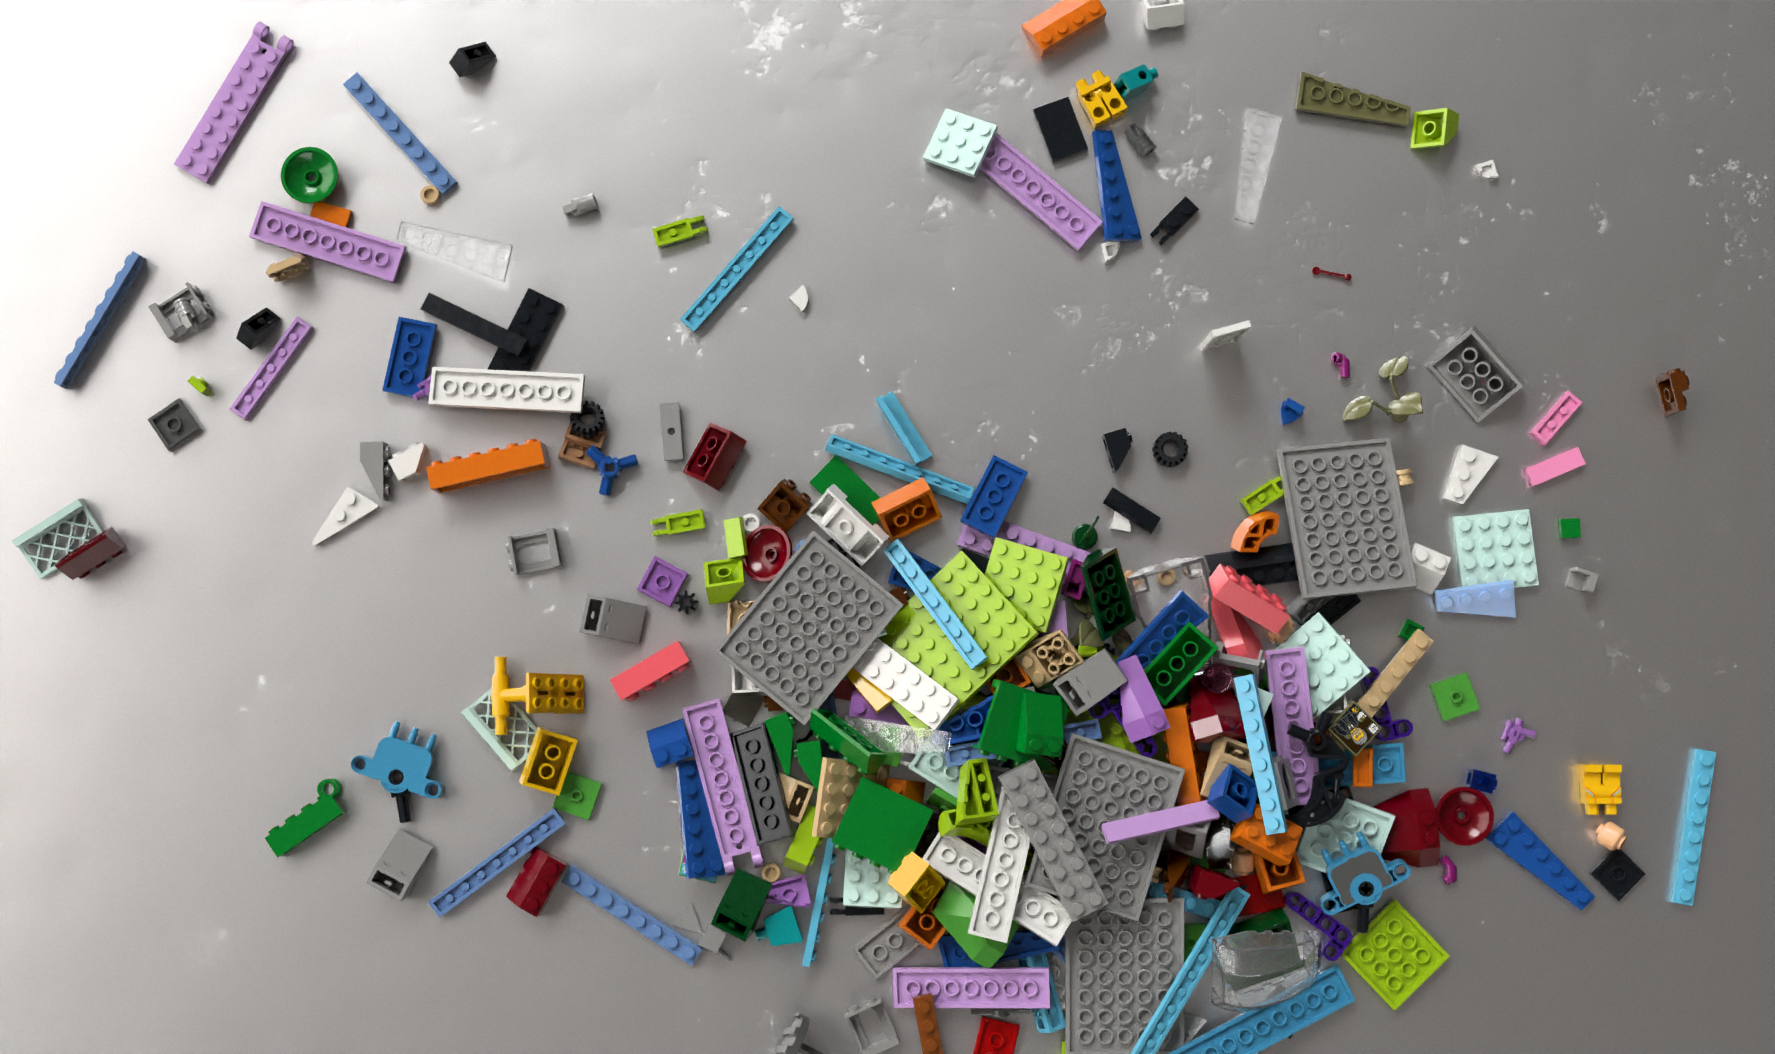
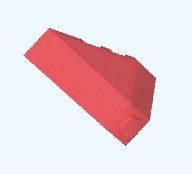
(1234, 632)

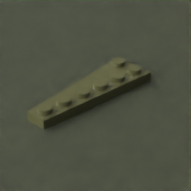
(1333, 99)

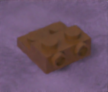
(1670, 391)
(785, 505)

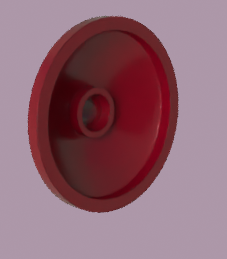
(761, 547)
(1476, 819)

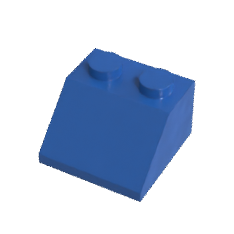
(669, 743)
(1233, 794)

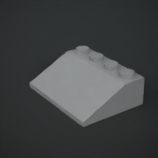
(1470, 362)

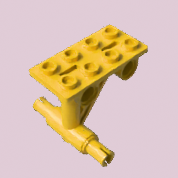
(541, 694)

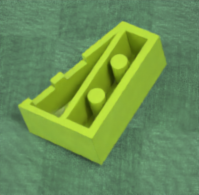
(975, 794)
(803, 844)

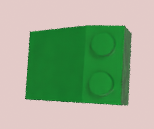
(1040, 725)
(782, 735)
(810, 759)

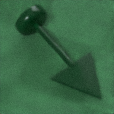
(1085, 535)

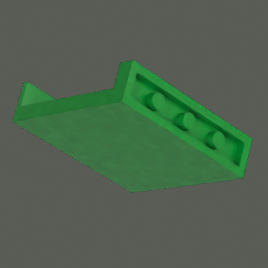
(1002, 724)
(881, 825)

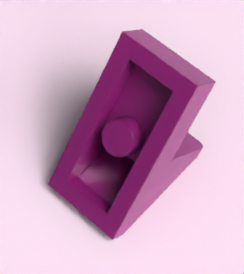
(1074, 582)

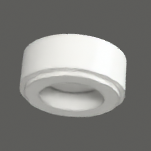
(751, 522)

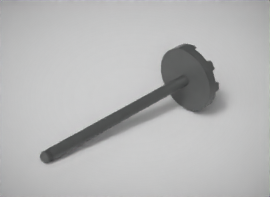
(795, 1036)

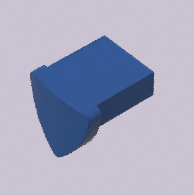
(1290, 411)

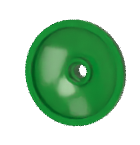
(299, 169)

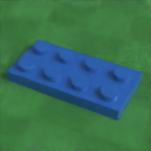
(409, 356)
(993, 497)

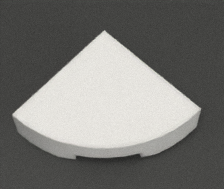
(1487, 170)
(1109, 250)
(800, 298)
(1120, 523)

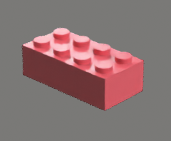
(1248, 598)
(650, 671)

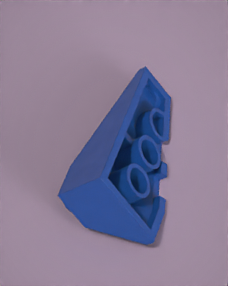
(968, 725)

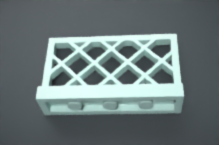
(49, 524)
(489, 735)

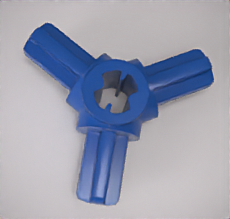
(607, 477)

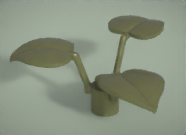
(1400, 408)
(1089, 635)

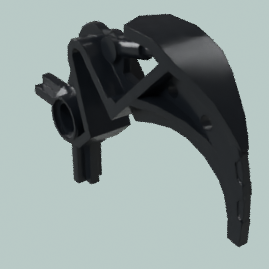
(1325, 749)

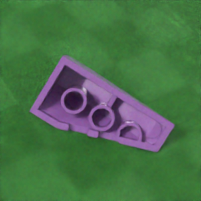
(1140, 706)
(861, 708)

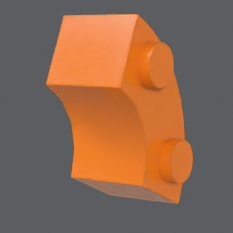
(1254, 530)

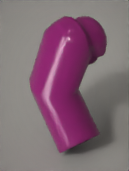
(1343, 363)
(1451, 870)

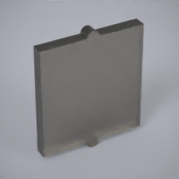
(743, 707)

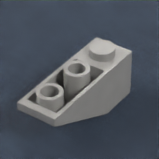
(375, 463)

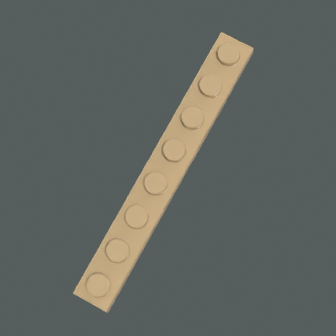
(1393, 674)

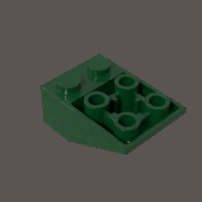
(742, 904)

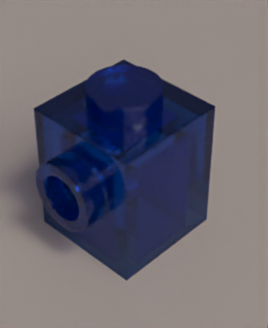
(1481, 781)

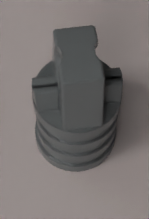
(1140, 140)

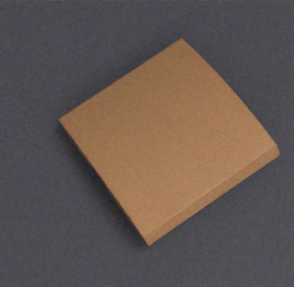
(575, 448)

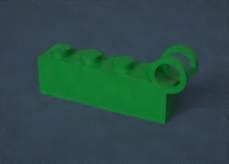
(309, 821)

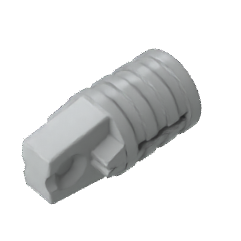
(581, 205)
(186, 314)

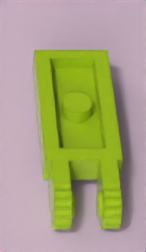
(678, 231)
(1262, 496)
(680, 522)

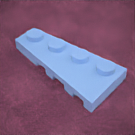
(1480, 599)

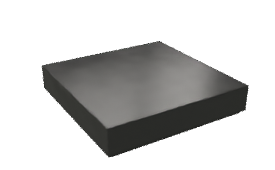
(174, 424)

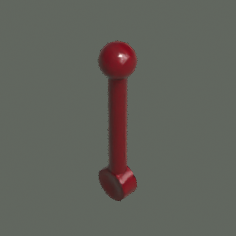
(1316, 270)

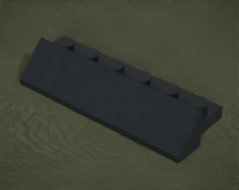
(1266, 567)

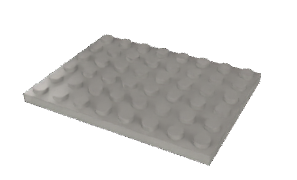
(1346, 518)
(808, 627)
(1104, 786)
(1120, 975)

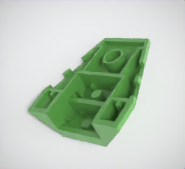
(955, 912)

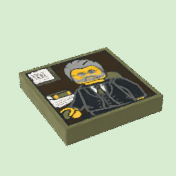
(1354, 728)

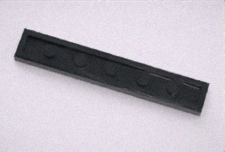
(474, 324)

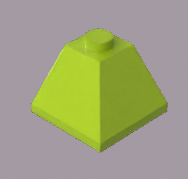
(1433, 128)
(723, 579)

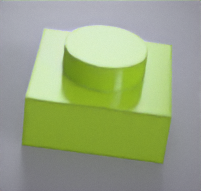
(200, 384)

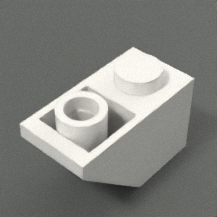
(408, 463)

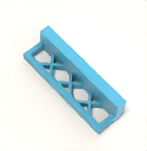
(903, 428)
(1053, 1016)

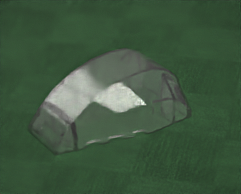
(1158, 583)
(1263, 968)

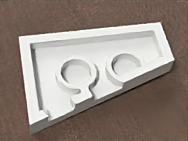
(1467, 472)

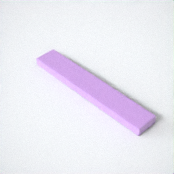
(271, 368)
(1158, 821)

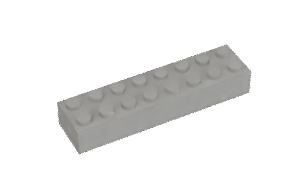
(1052, 840)

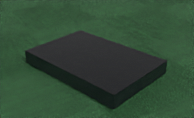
(1060, 129)

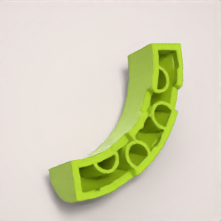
(978, 831)

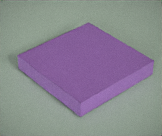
(662, 581)

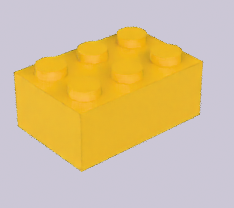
(548, 761)
(916, 882)

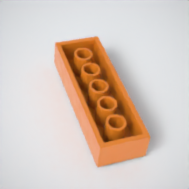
(488, 467)
(1183, 752)

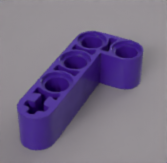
(1115, 710)
(1385, 721)
(1316, 919)

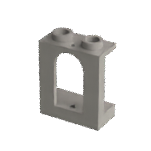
(160, 312)
(516, 542)
(1254, 665)
(1293, 800)
(1193, 846)
(876, 1048)

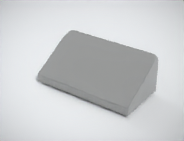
(1302, 609)

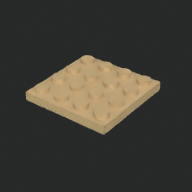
(835, 791)

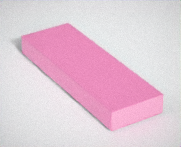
(1556, 417)
(1554, 466)

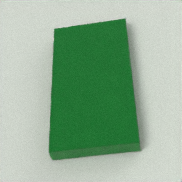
(858, 492)

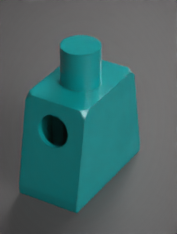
(1135, 81)
(781, 928)

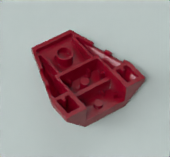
(1213, 714)
(1414, 829)

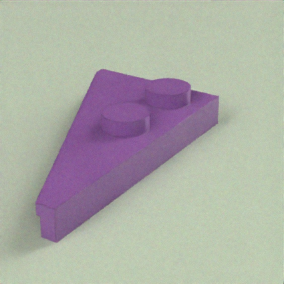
(791, 892)

